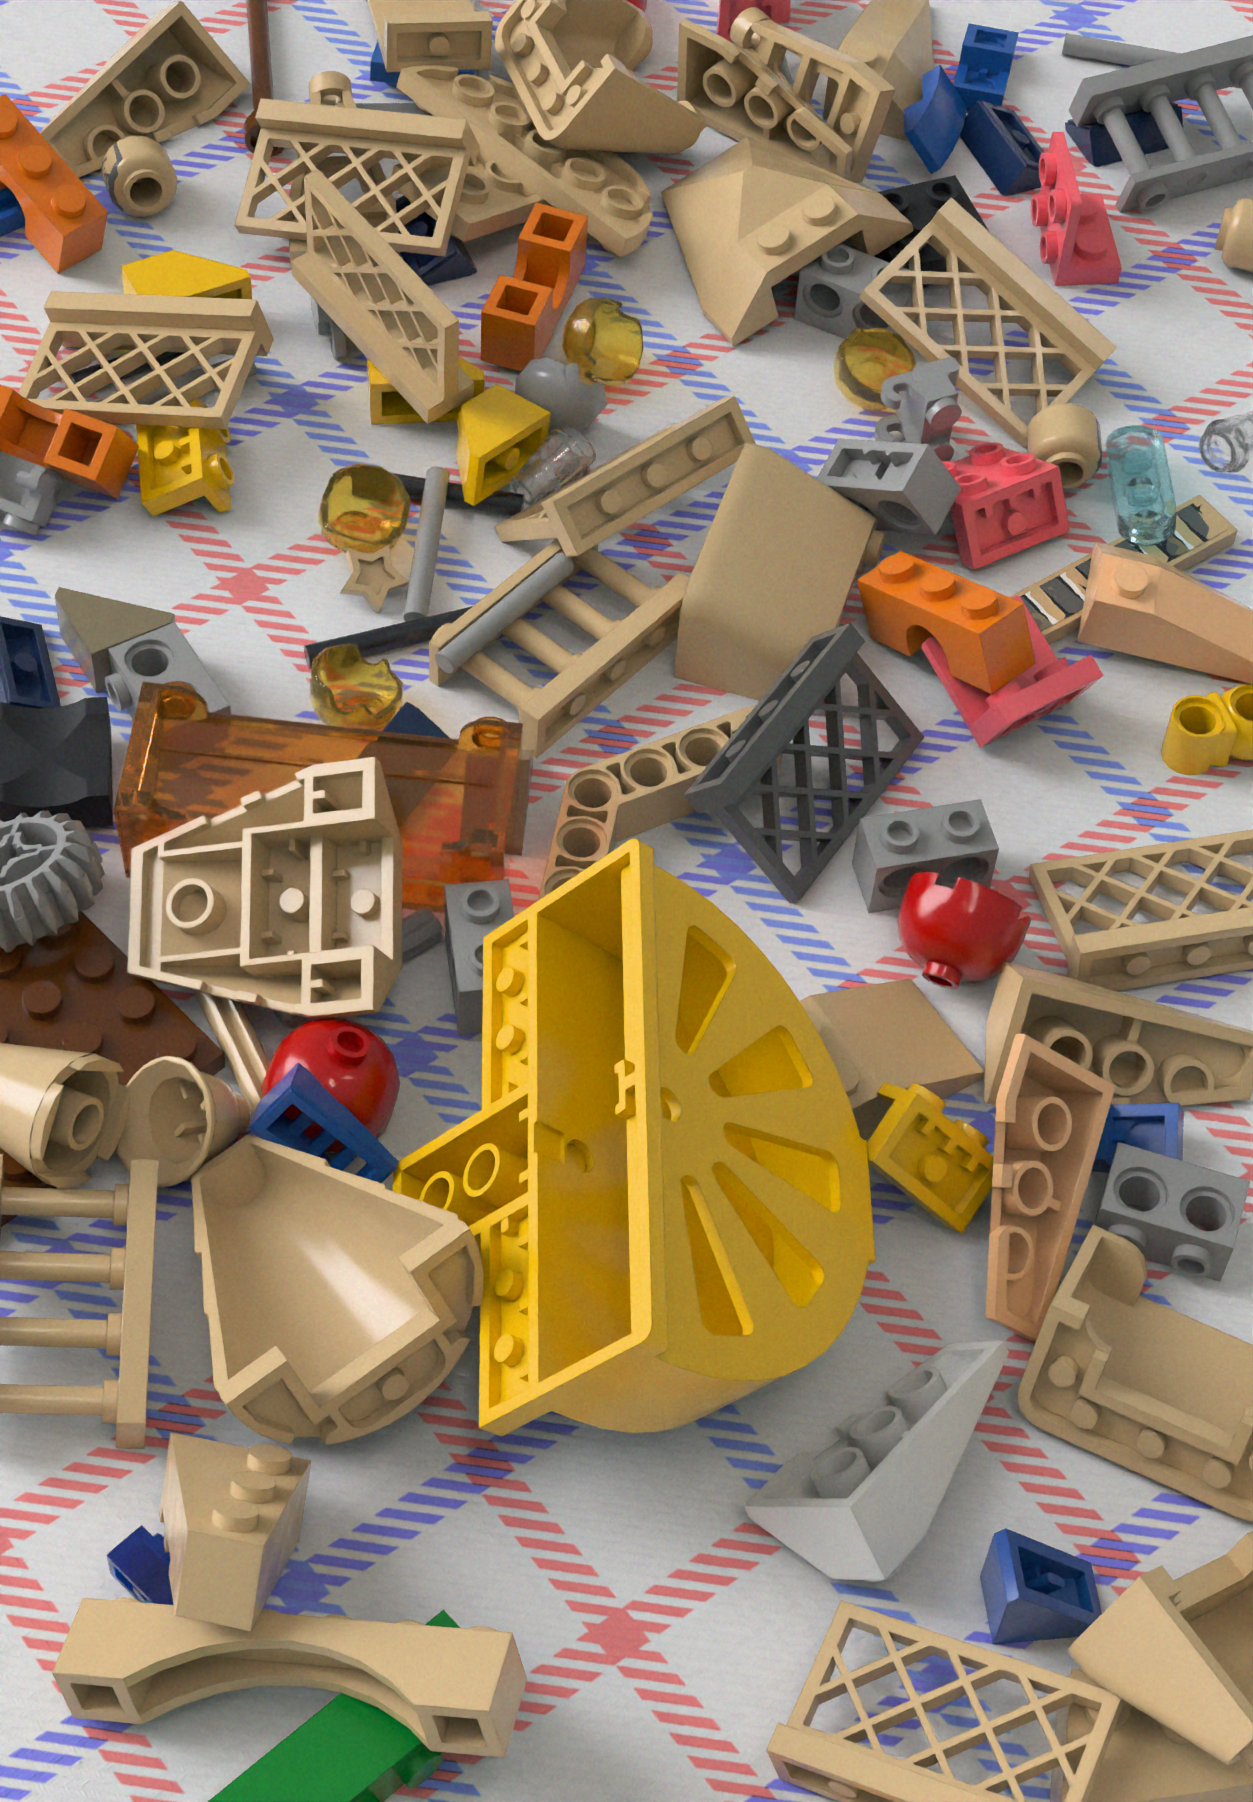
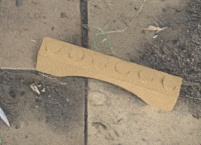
(442, 1683)

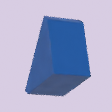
(1036, 1591)

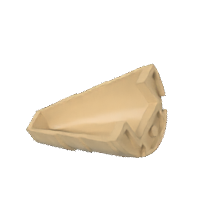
(326, 1292)

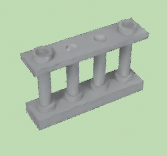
(1151, 89)

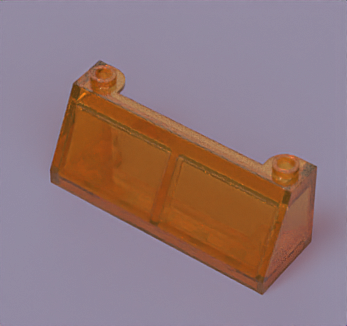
(447, 794)

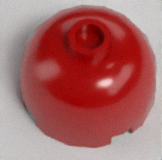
(959, 930)
(348, 1063)

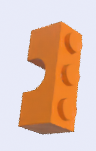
(58, 209)
(528, 307)
(67, 443)
(977, 627)

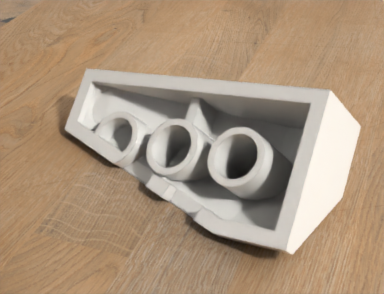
(880, 1485)

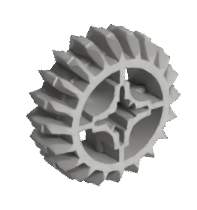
(45, 876)

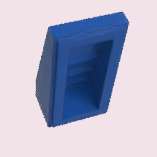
(318, 1105)

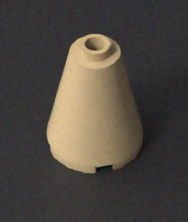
(60, 1111)

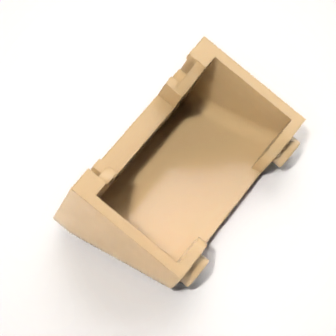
(579, 78)
(769, 574)
(1143, 1381)
(1183, 1651)

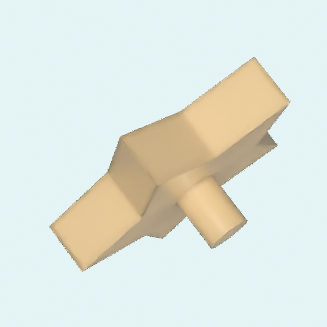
(372, 576)

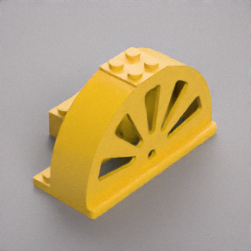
(651, 1162)

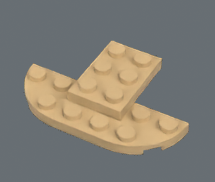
(521, 167)

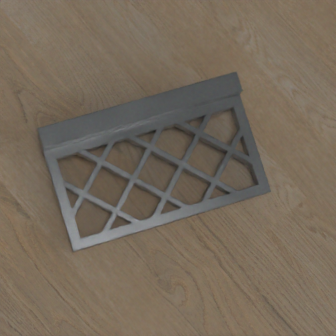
(768, 732)

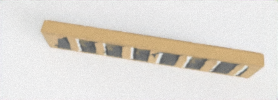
(1059, 598)

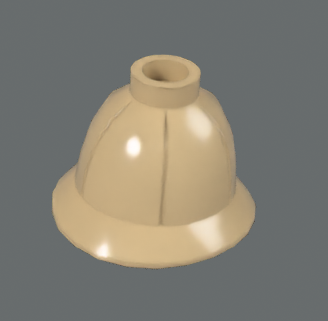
(179, 1118)

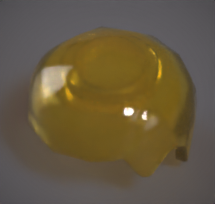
(603, 342)
(867, 361)
(363, 509)
(353, 691)

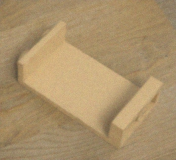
(432, 33)

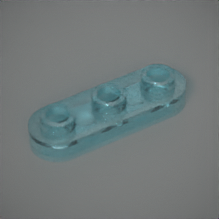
(1141, 485)

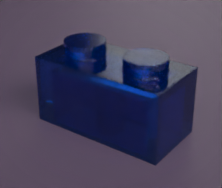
(142, 1567)

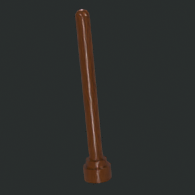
(260, 68)

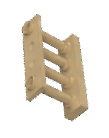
(582, 678)
(123, 1333)

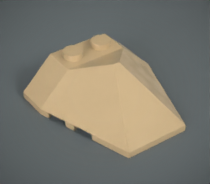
(762, 218)
(278, 897)

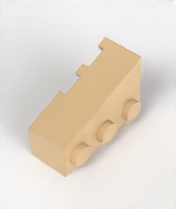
(229, 1525)
(1148, 1761)

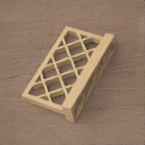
(372, 136)
(982, 261)
(380, 303)
(149, 328)
(635, 481)
(1161, 951)
(855, 1773)

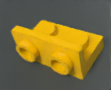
(183, 466)
(931, 1157)

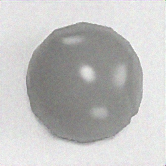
(561, 392)

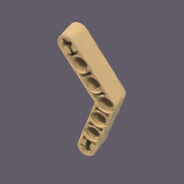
(631, 795)

